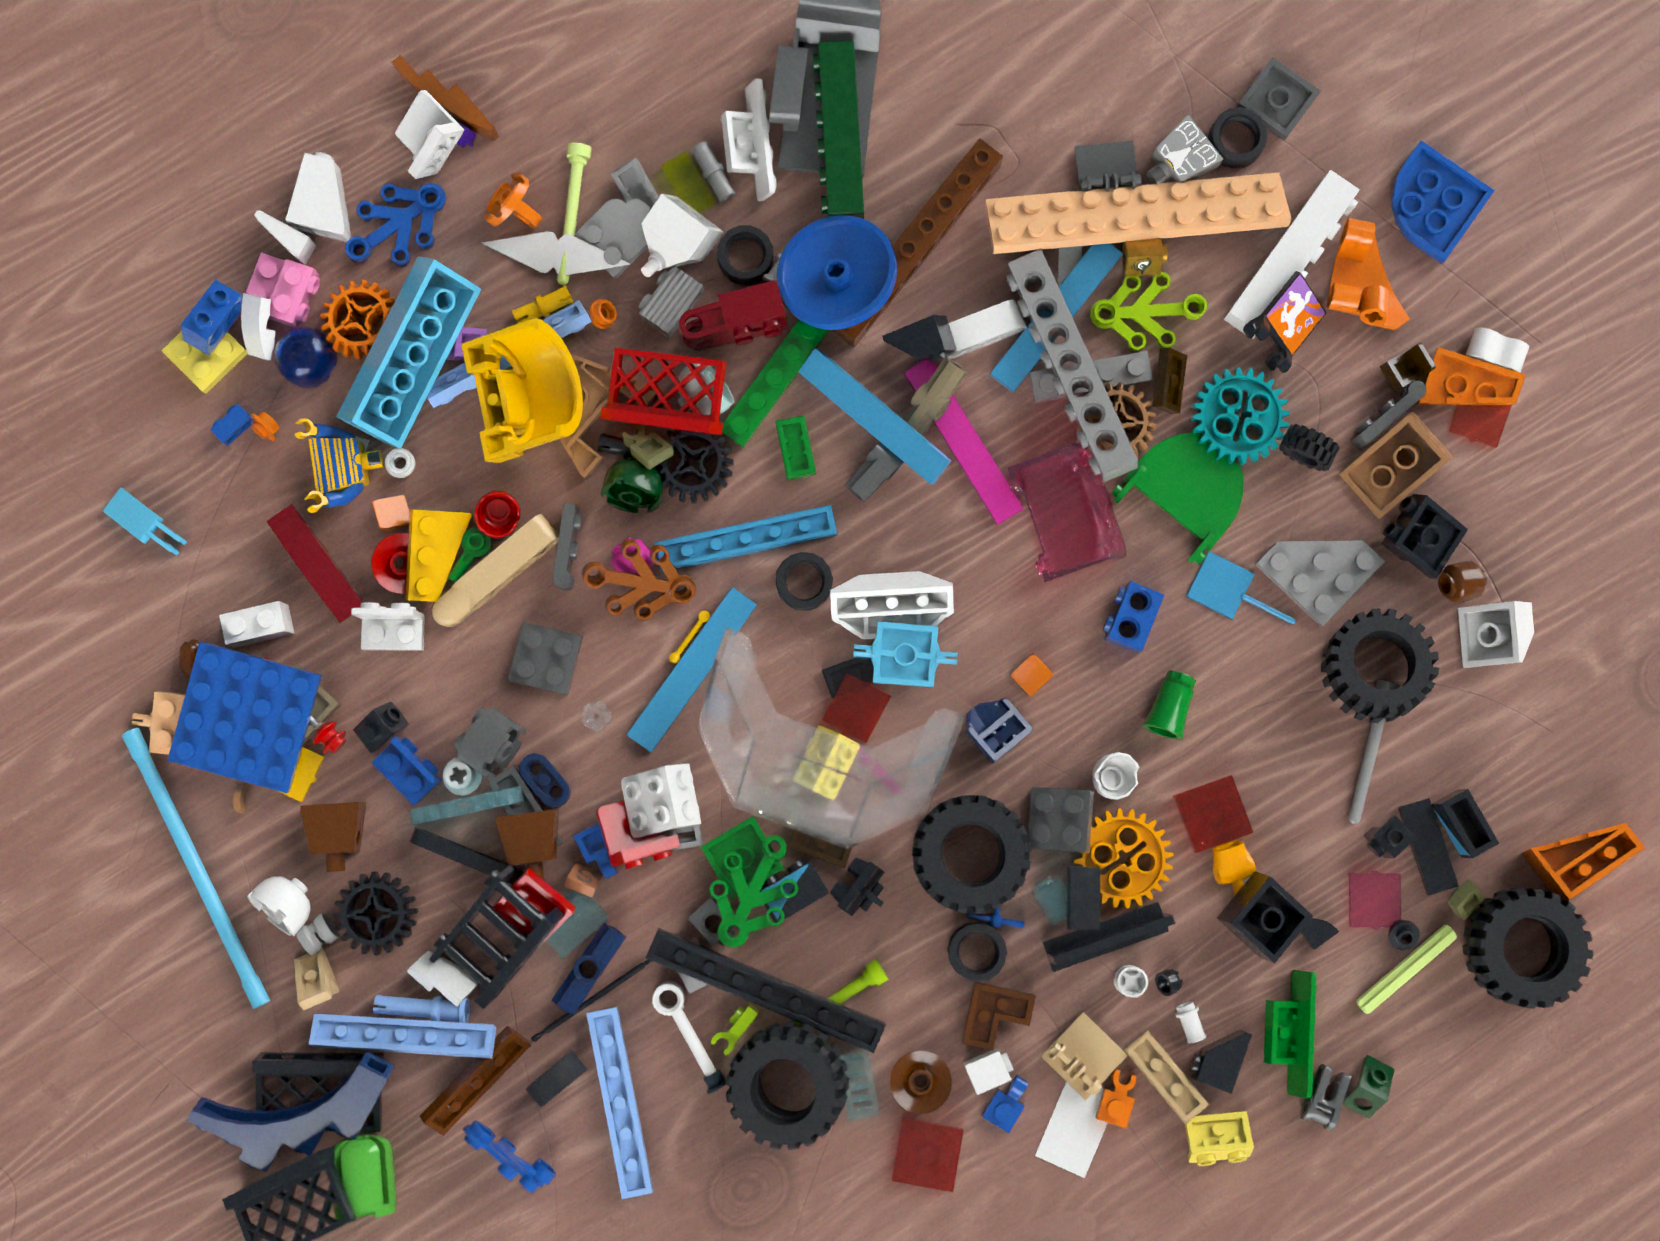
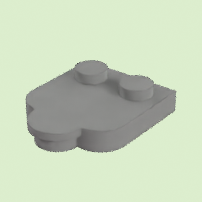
(617, 231)

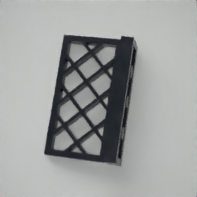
(1113, 935)
(310, 1066)
(287, 1180)

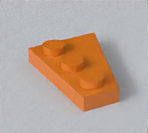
(1469, 382)

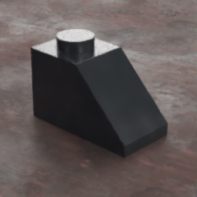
(924, 339)
(1221, 1061)

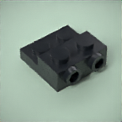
(1423, 534)

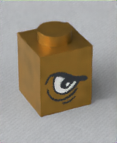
(1143, 257)

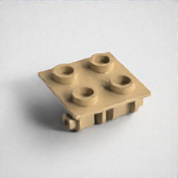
(1084, 1056)

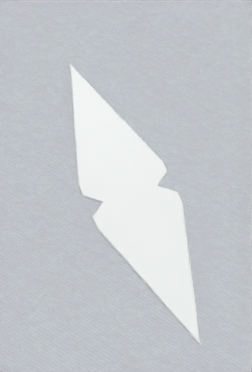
(545, 251)

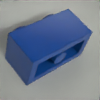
(232, 424)

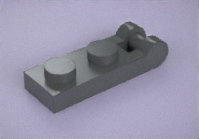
(1389, 413)
(567, 547)

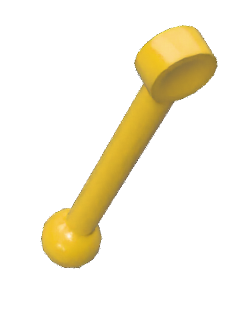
(703, 616)

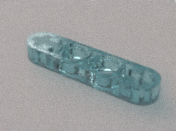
(466, 805)

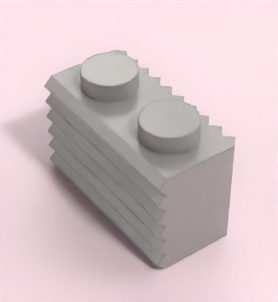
(670, 301)

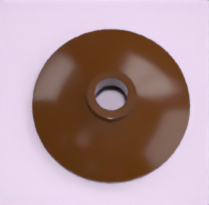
(926, 1097)

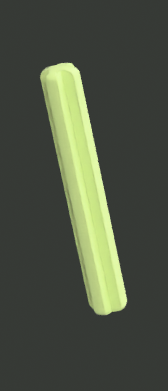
(1406, 969)

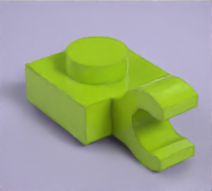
(741, 1020)

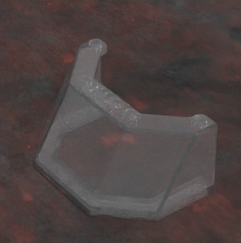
(809, 775)

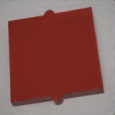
(1480, 422)
(856, 707)

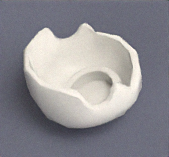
(1115, 775)

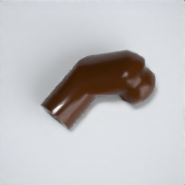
(187, 656)

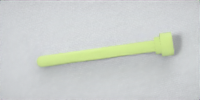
(578, 157)

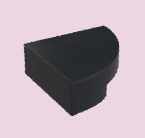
(1318, 932)

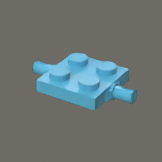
(905, 654)

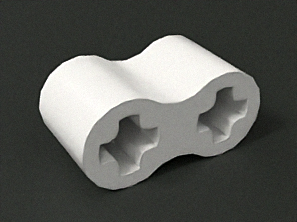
(1497, 349)

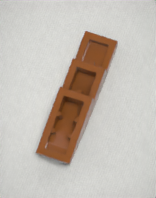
(453, 100)

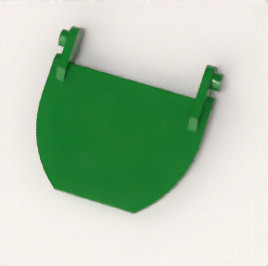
(1189, 487)

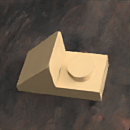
(314, 979)

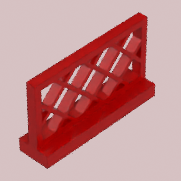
(665, 417)

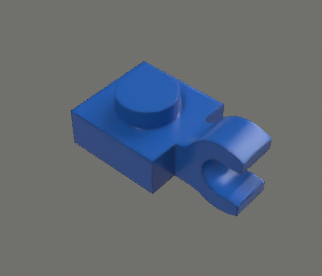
(594, 848)
(1004, 1107)

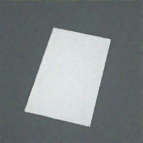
(1072, 1132)

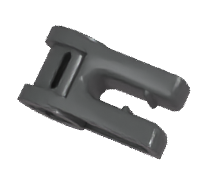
(1332, 1104)

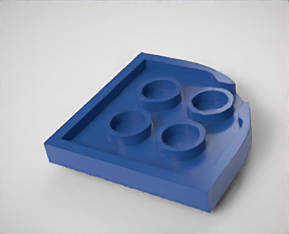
(1436, 201)

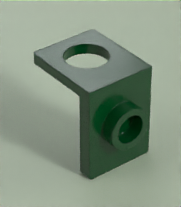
(1372, 1085)

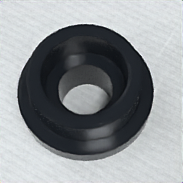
(1400, 928)

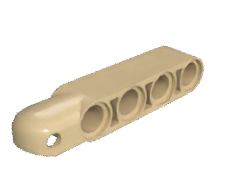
(495, 571)

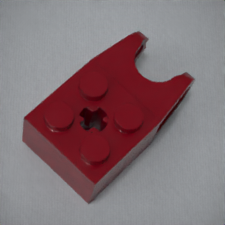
(736, 317)

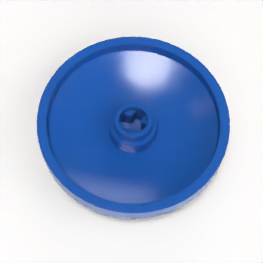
(837, 272)

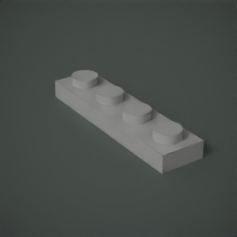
(1128, 369)

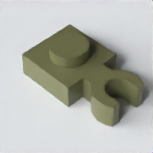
(649, 448)

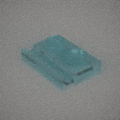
(580, 925)

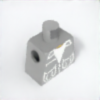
(1184, 155)

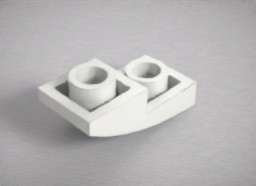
(254, 316)
(444, 976)

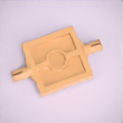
(162, 720)

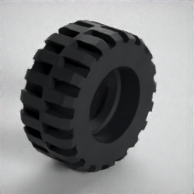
(1013, 854)
(1567, 953)
(765, 1118)

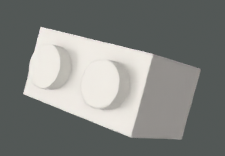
(256, 624)

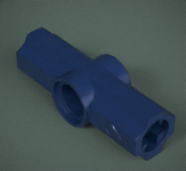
(577, 984)

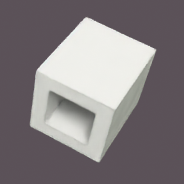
(988, 1070)

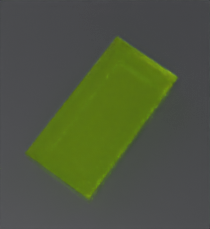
(687, 182)

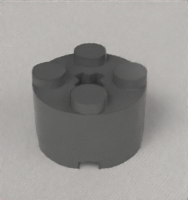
(489, 741)

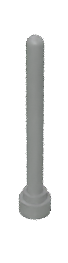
(1368, 760)

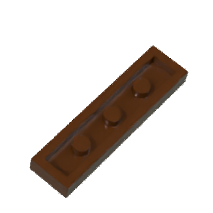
(474, 1082)

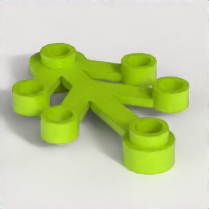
(1142, 312)

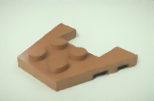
(595, 392)

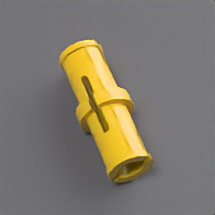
(543, 305)

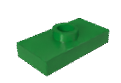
(795, 447)

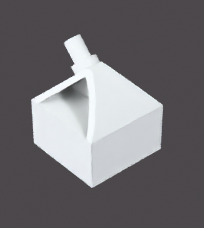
(676, 235)

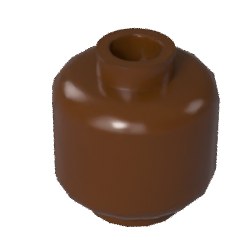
(1462, 581)

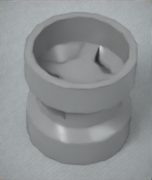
(317, 934)

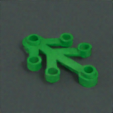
(750, 896)

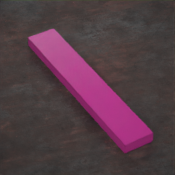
(970, 452)

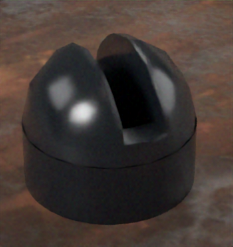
(1168, 982)

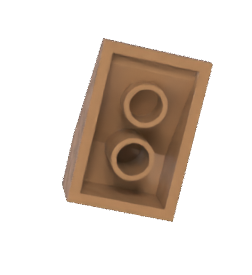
(1396, 465)

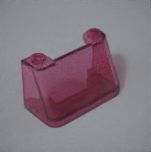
(1068, 512)

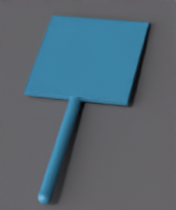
(1223, 586)

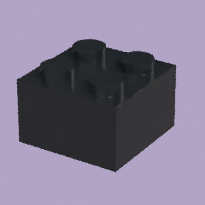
(1265, 917)

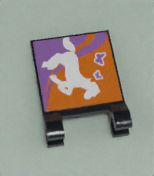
(1287, 321)

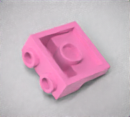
(287, 286)

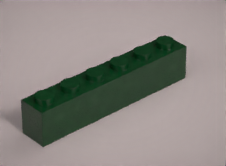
(840, 129)

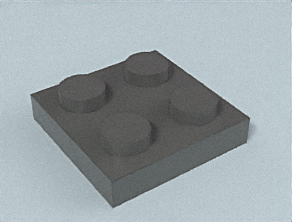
(1279, 98)
(545, 658)
(1060, 819)

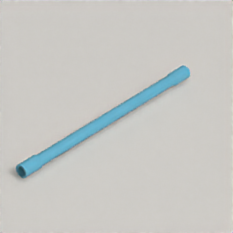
(250, 981)

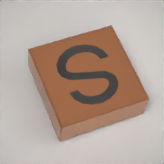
(583, 880)

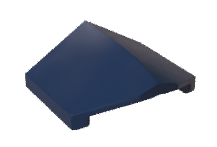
(996, 727)

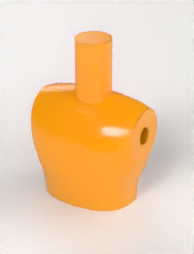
(1232, 864)

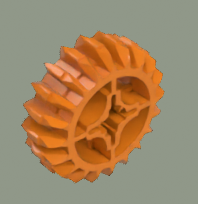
(350, 324)

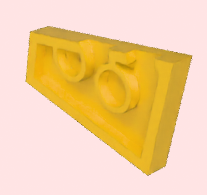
(432, 550)

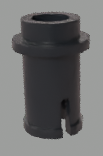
(613, 445)

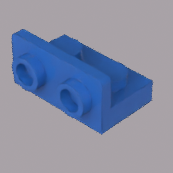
(407, 770)

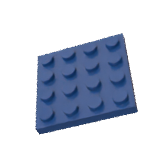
(244, 717)

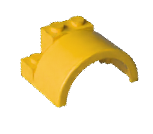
(532, 399)

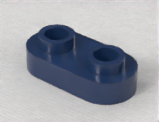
(545, 780)

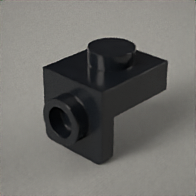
(380, 726)
(1389, 838)

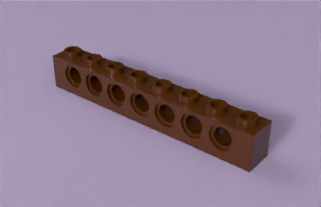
(934, 223)

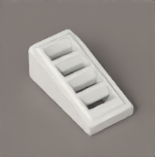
(294, 241)

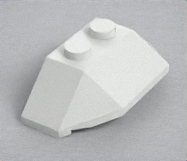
(890, 598)

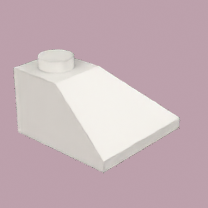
(1495, 633)

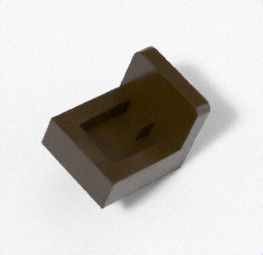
(1408, 367)

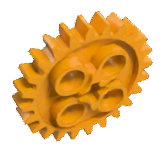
(1137, 881)

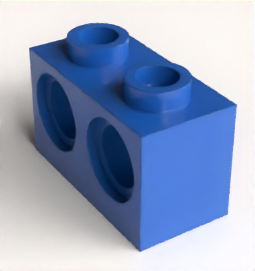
(212, 317)
(1140, 620)

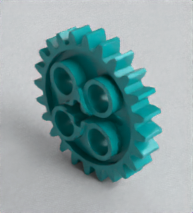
(1214, 409)

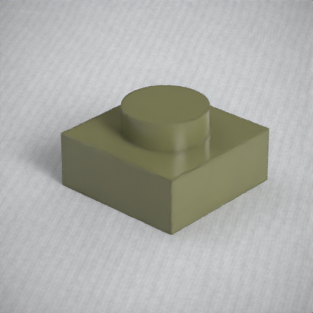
(1465, 899)

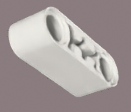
(986, 327)

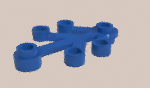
(399, 220)
(533, 1175)

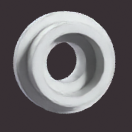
(396, 454)

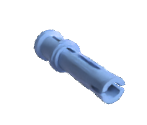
(436, 1009)

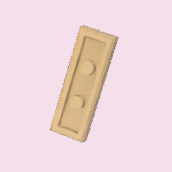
(1166, 1077)

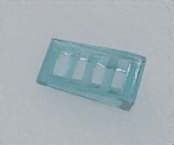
(857, 1059)

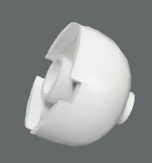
(282, 903)

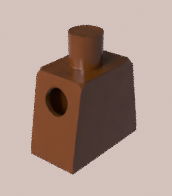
(334, 830)
(529, 838)

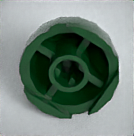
(632, 486)

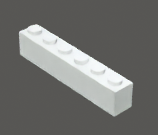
(1296, 247)

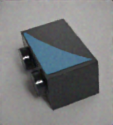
(1465, 823)
(809, 889)

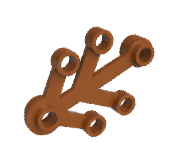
(642, 583)

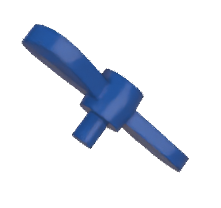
(996, 919)

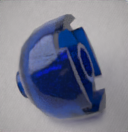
(305, 357)

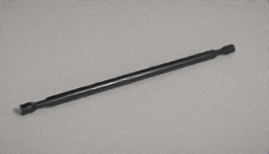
(589, 1001)

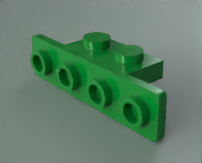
(1291, 1033)

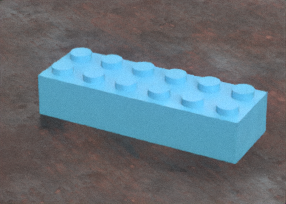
(398, 366)

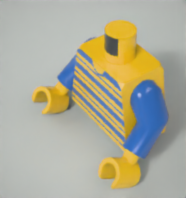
(337, 464)

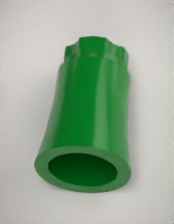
(1171, 706)

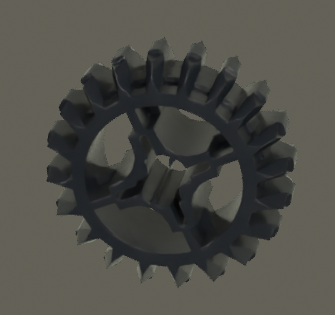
(677, 442)
(375, 927)

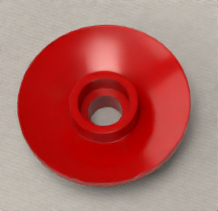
(383, 562)

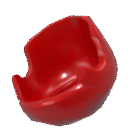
(497, 514)

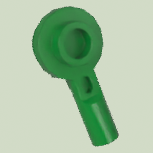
(475, 546)

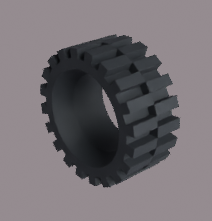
(1359, 695)

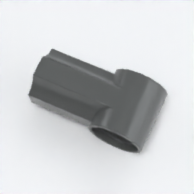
(879, 465)

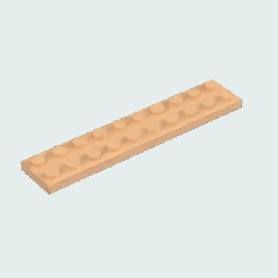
(1137, 213)

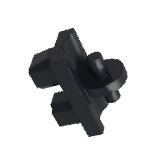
(863, 891)

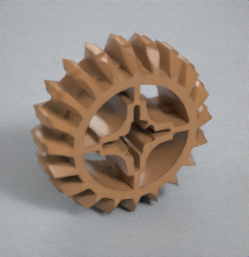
(1120, 397)

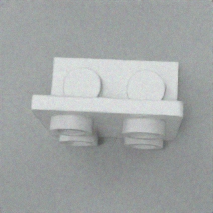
(428, 134)
(391, 628)

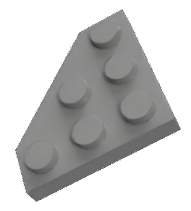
(1319, 573)

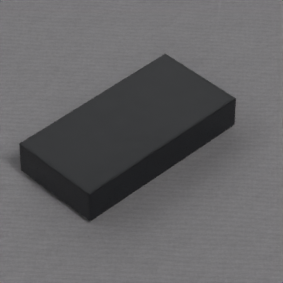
(1083, 898)

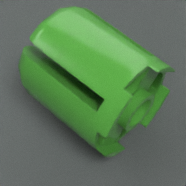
(367, 1175)

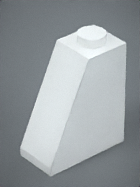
(319, 199)

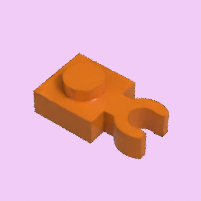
(1115, 1104)

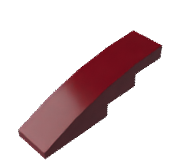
(315, 562)

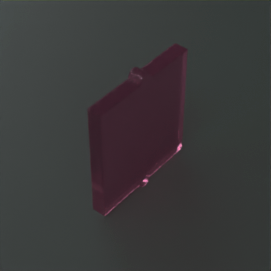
(1374, 899)

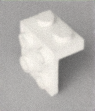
(660, 800)

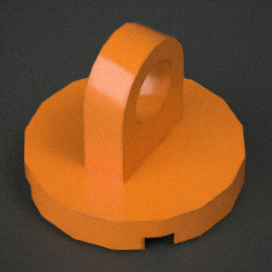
(509, 201)

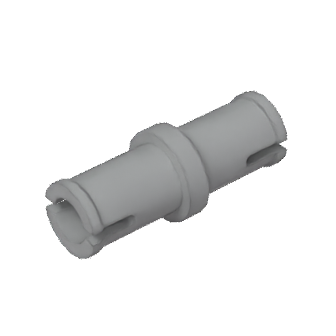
(713, 171)

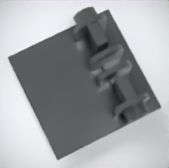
(1107, 166)

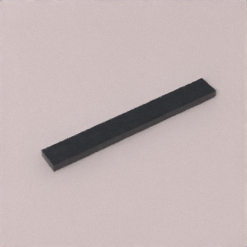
(765, 990)

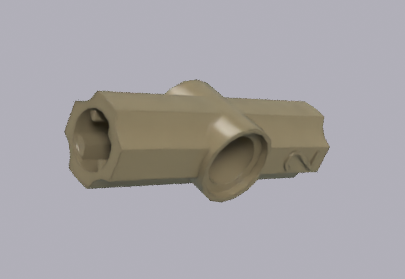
(934, 397)

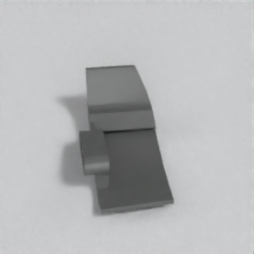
(794, 78)

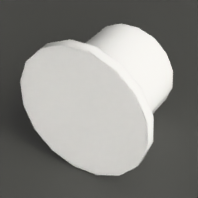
(461, 777)

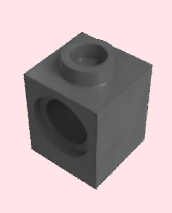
(699, 919)

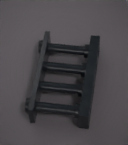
(523, 943)

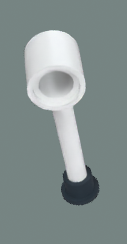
(713, 1077)

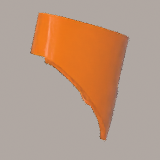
(1360, 281)

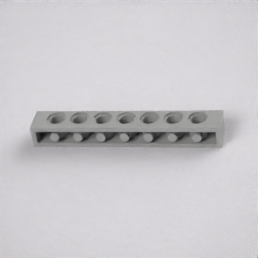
(1035, 270)

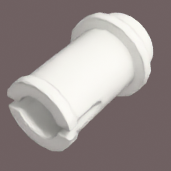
(1190, 1021)

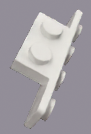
(748, 140)

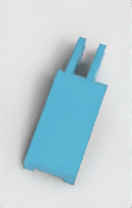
(139, 519)

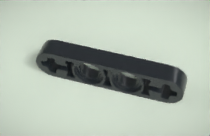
(461, 854)

